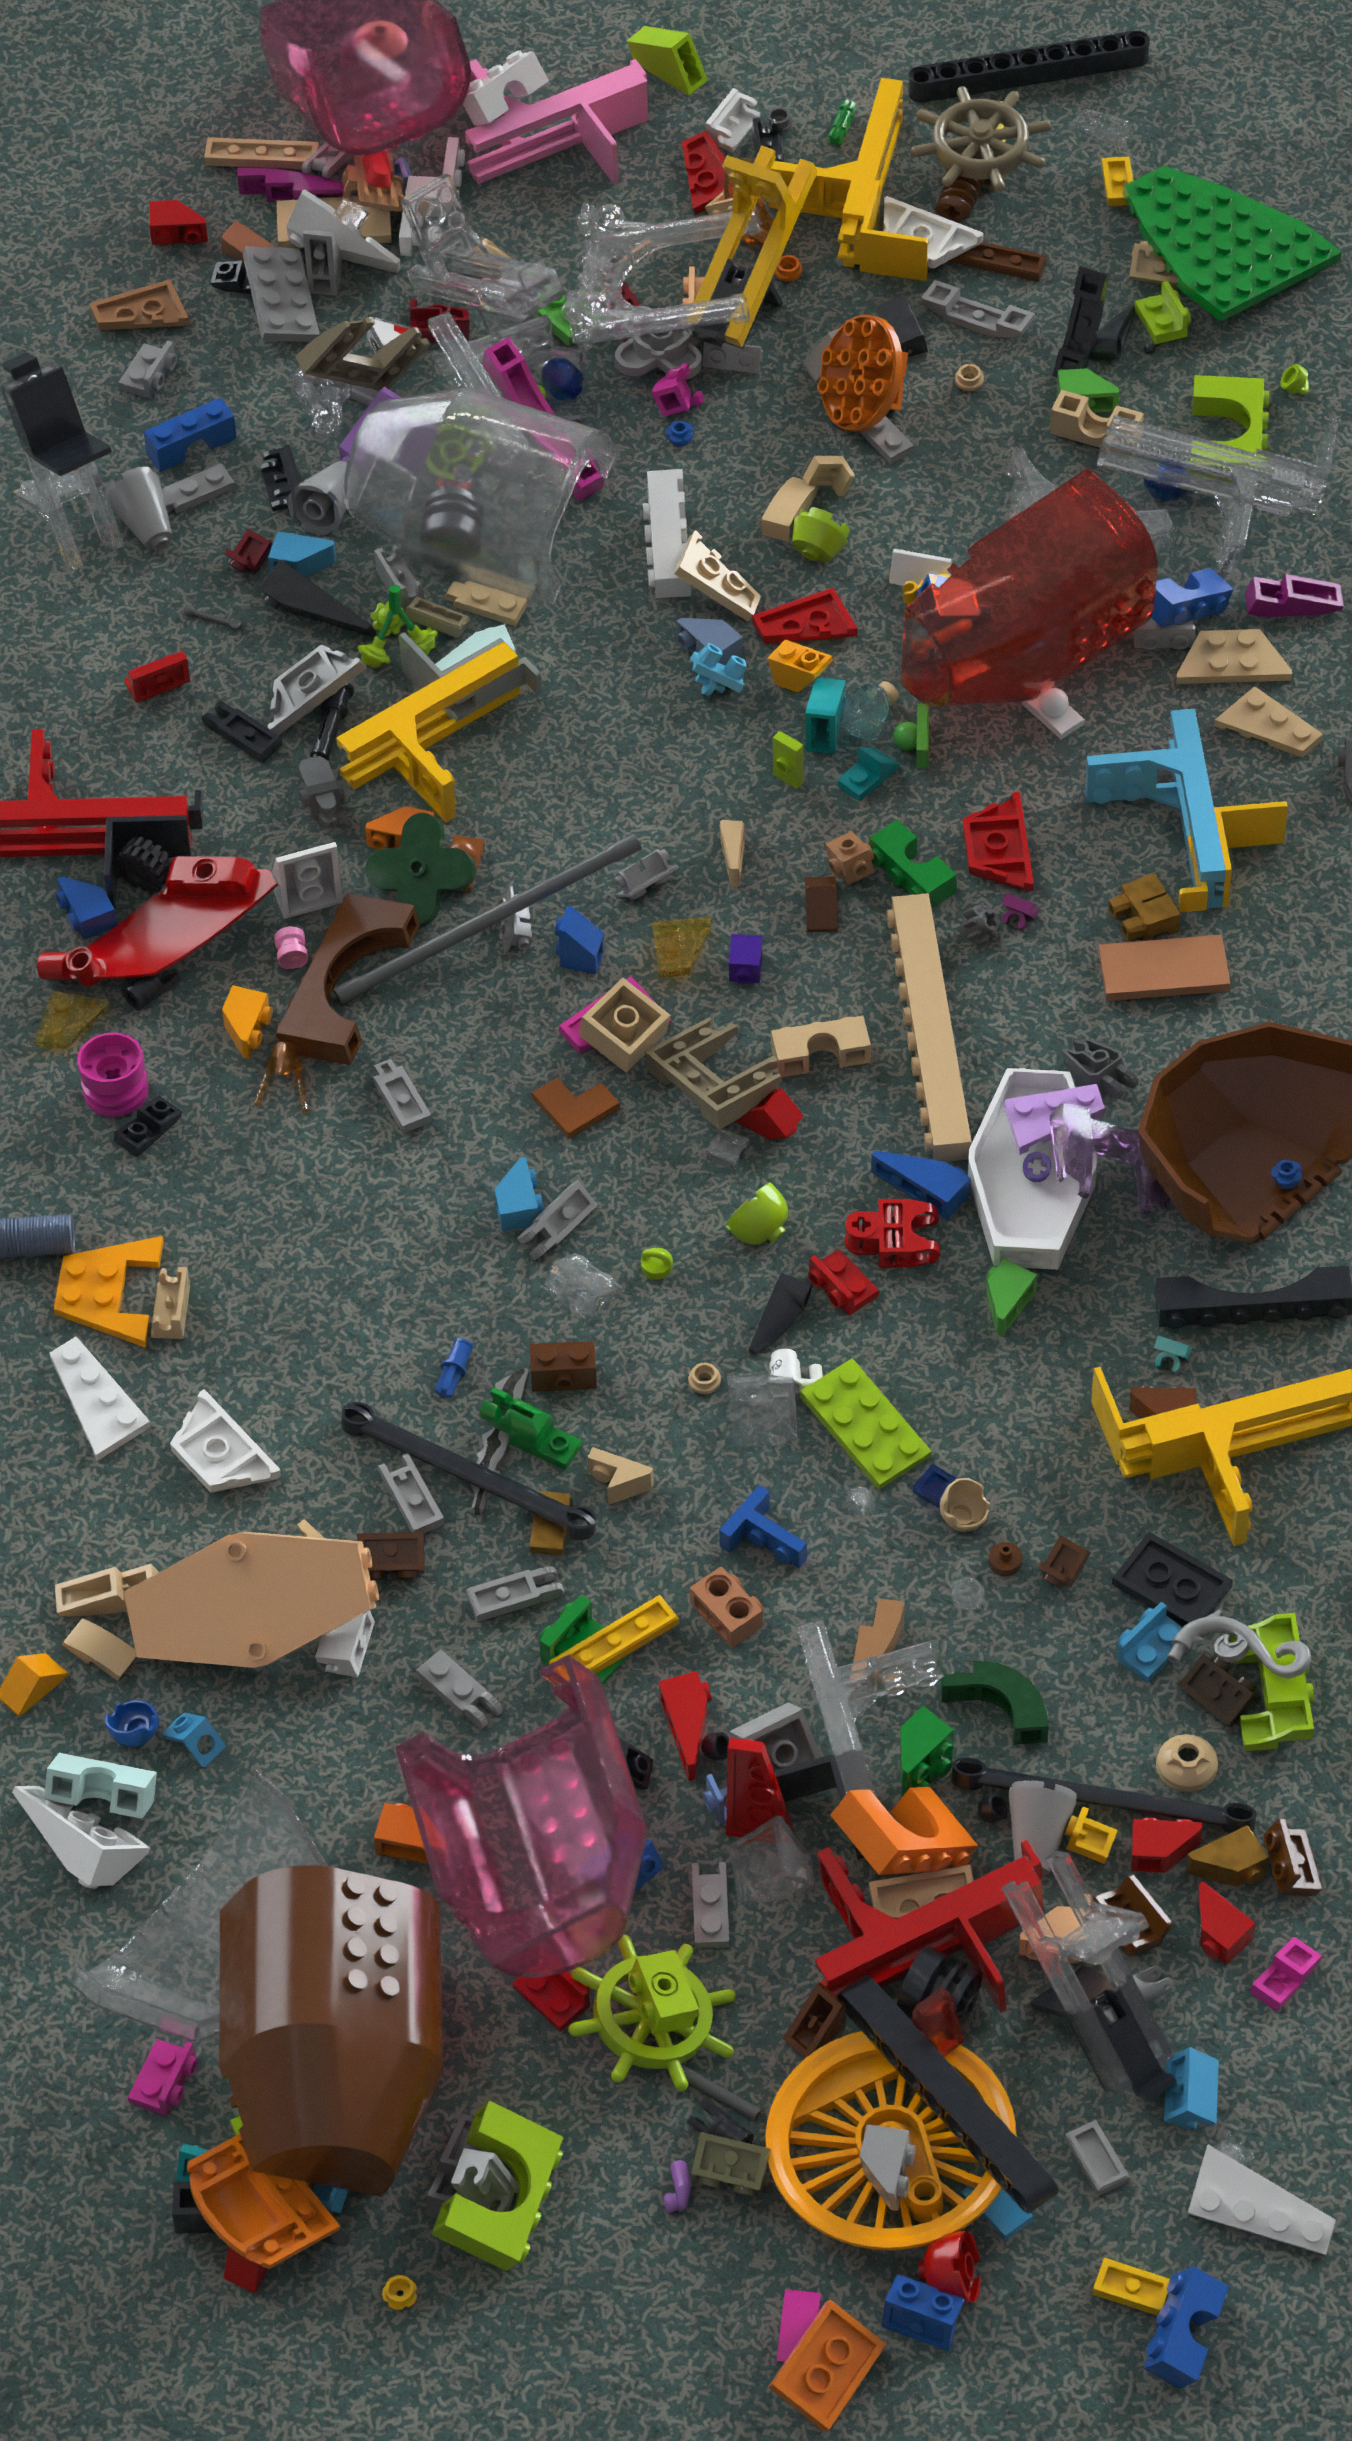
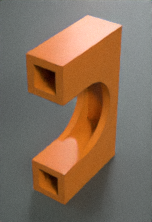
(922, 1842)

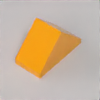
(30, 1681)

